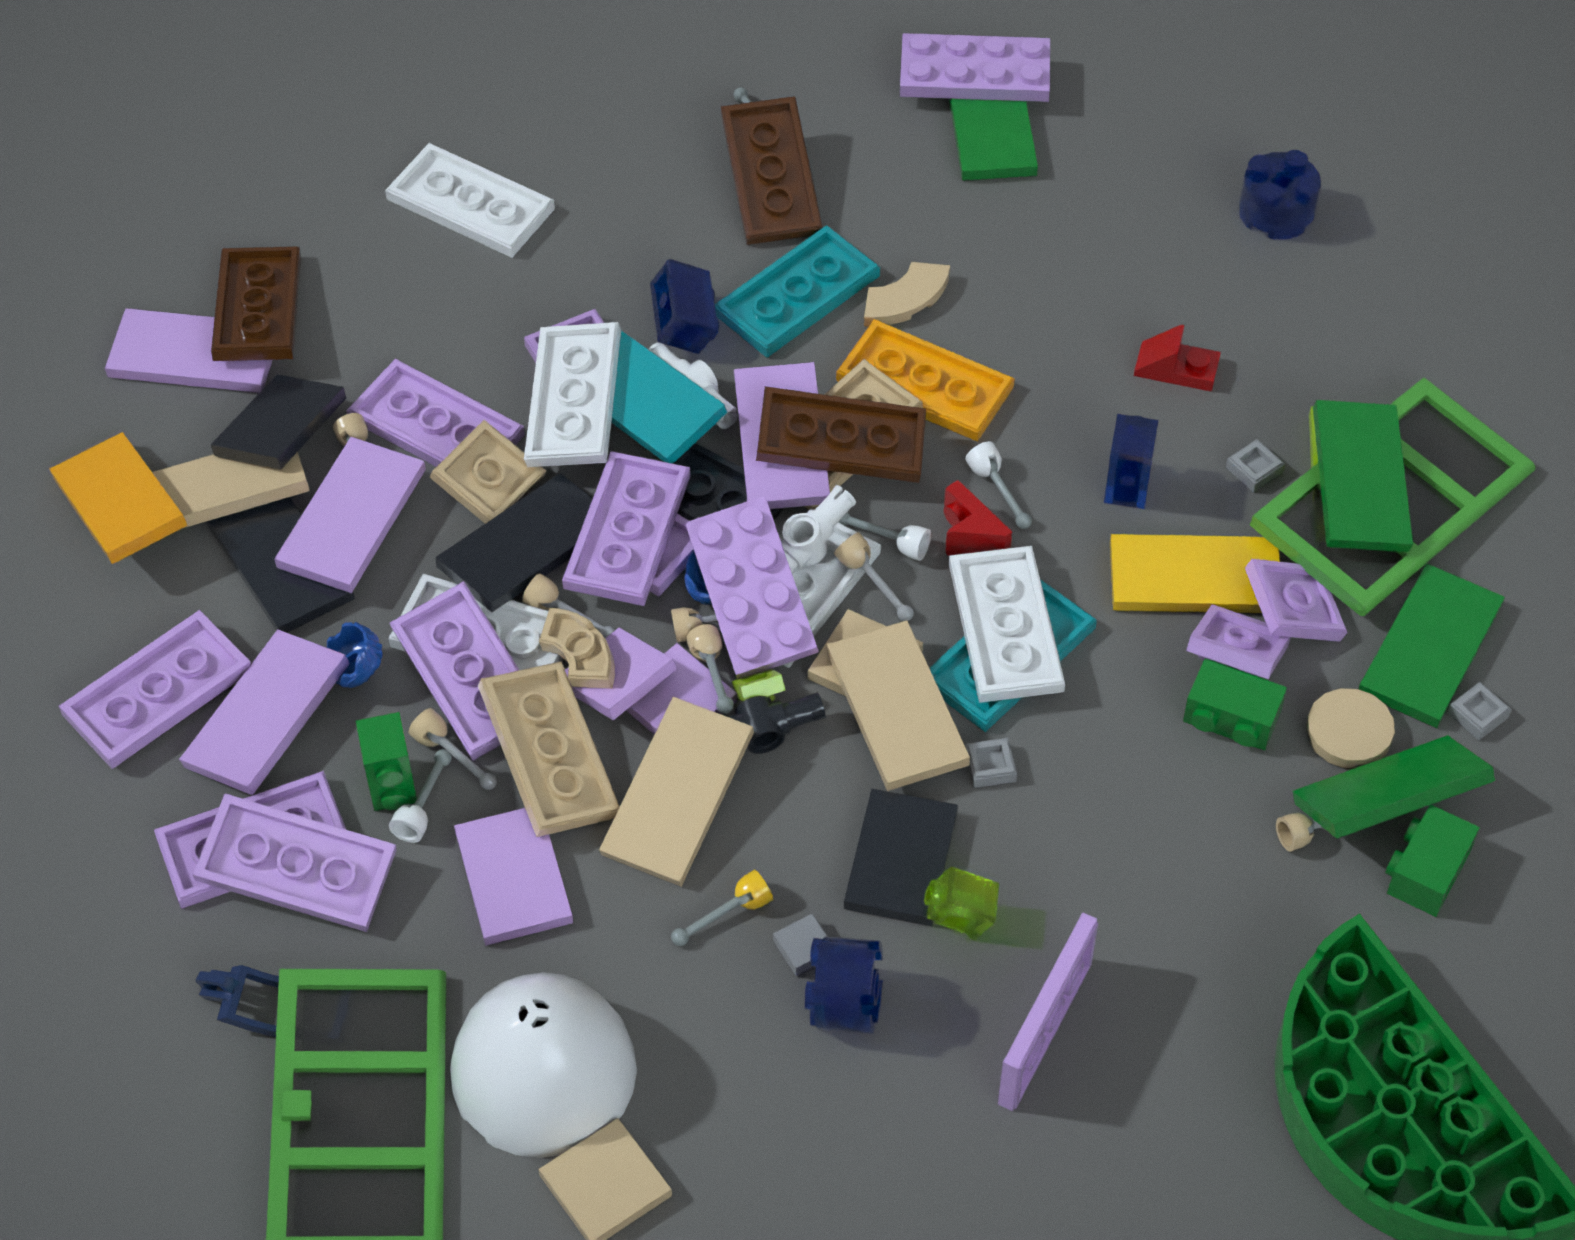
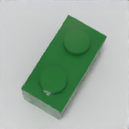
(1234, 704)
(386, 761)
(1431, 860)

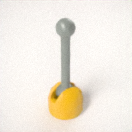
(750, 893)

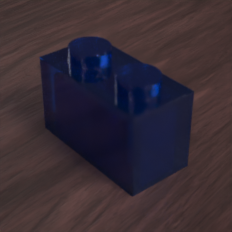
(684, 306)
(1130, 461)

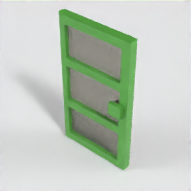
(1452, 478)
(358, 1105)

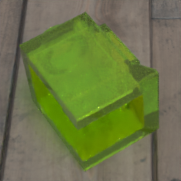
(962, 902)

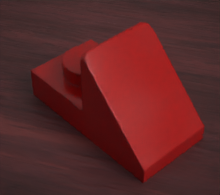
(1170, 361)
(973, 523)

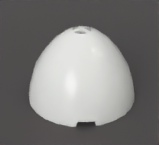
(548, 1083)

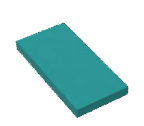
(796, 291)
(659, 403)
(955, 675)

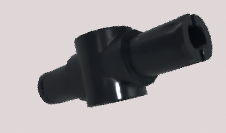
(775, 720)

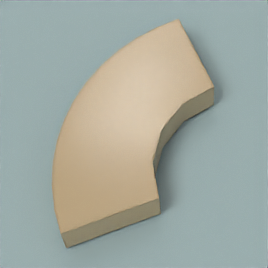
(910, 294)
(581, 646)

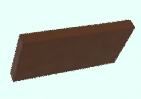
(771, 170)
(256, 304)
(841, 434)

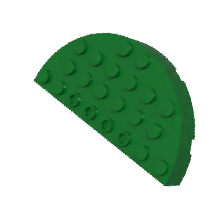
(1402, 1111)

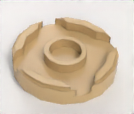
(1350, 727)

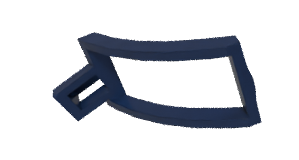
(232, 987)

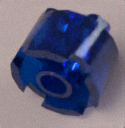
(1280, 193)
(845, 984)

